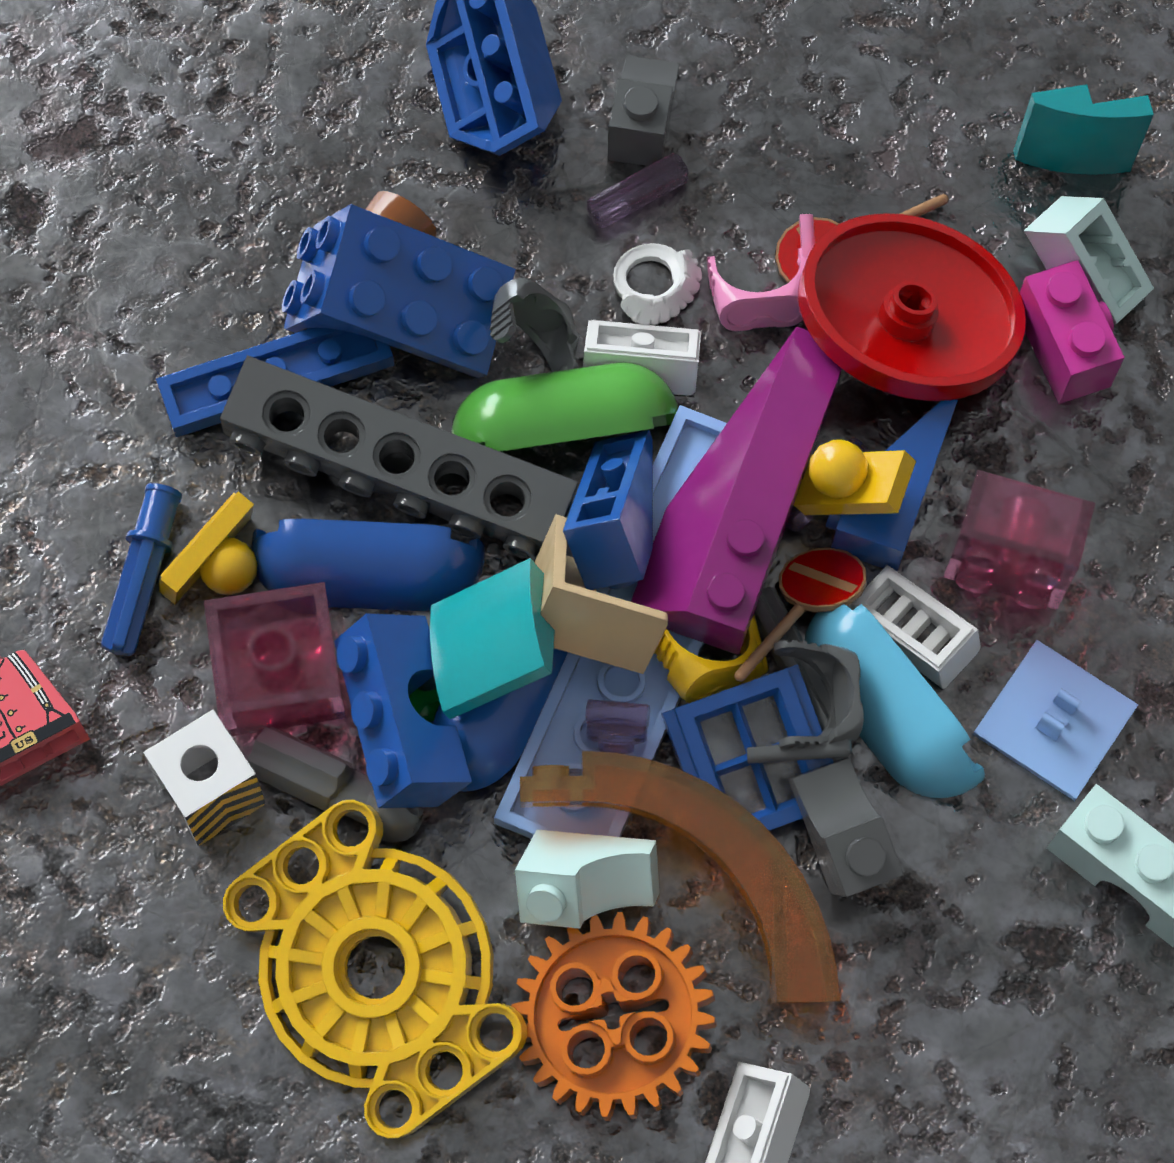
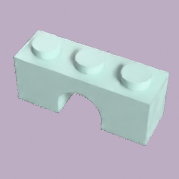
(1117, 846)

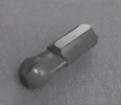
(324, 781)

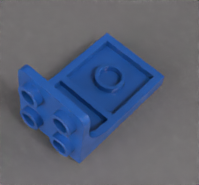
(397, 289)

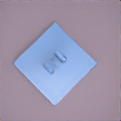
(1055, 720)

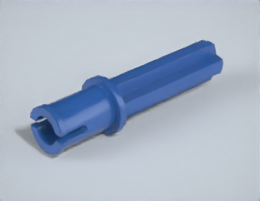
(141, 568)

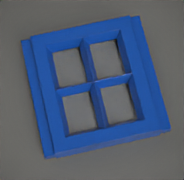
(715, 734)

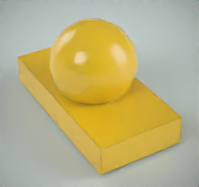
(852, 481)
(215, 555)

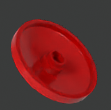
(911, 307)

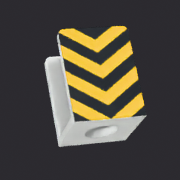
(215, 802)

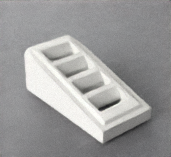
(964, 637)

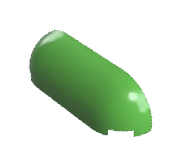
(565, 406)

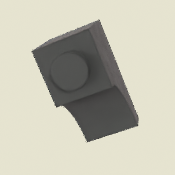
(642, 110)
(845, 829)

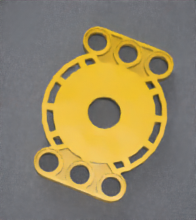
(322, 928)

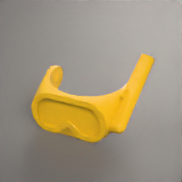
(700, 677)

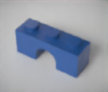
(404, 754)

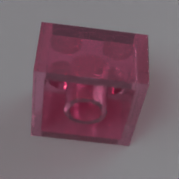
(1018, 541)
(274, 659)

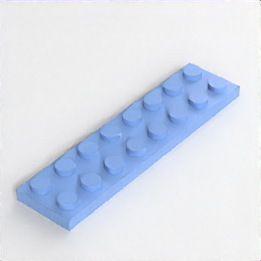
(562, 724)

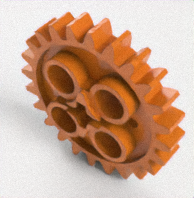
(623, 1072)

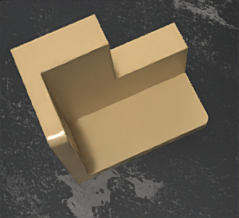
(591, 621)

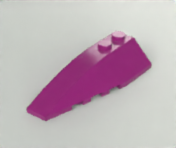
(738, 500)

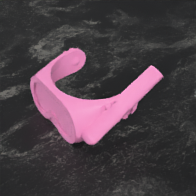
(775, 308)

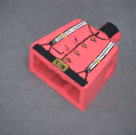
(33, 718)

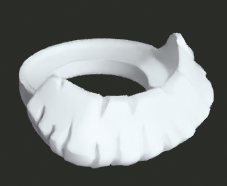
(651, 309)

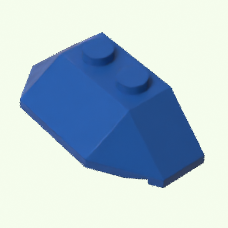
(492, 72)

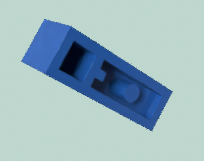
(613, 513)
(883, 537)

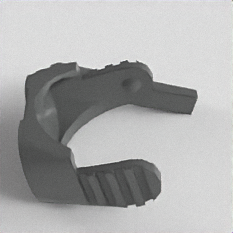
(538, 315)
(841, 675)

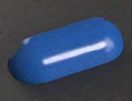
(368, 562)
(499, 730)

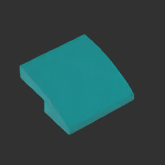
(1078, 137)
(490, 639)

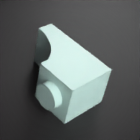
(1089, 233)
(581, 875)

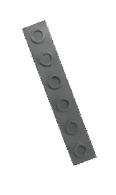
(268, 390)

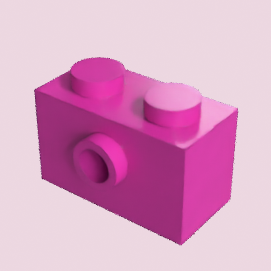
(1070, 332)

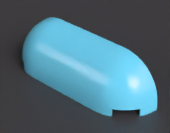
(903, 715)

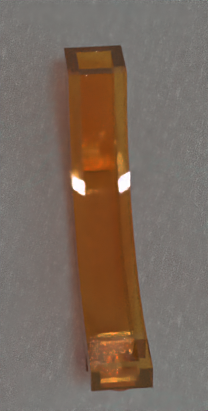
(760, 868)

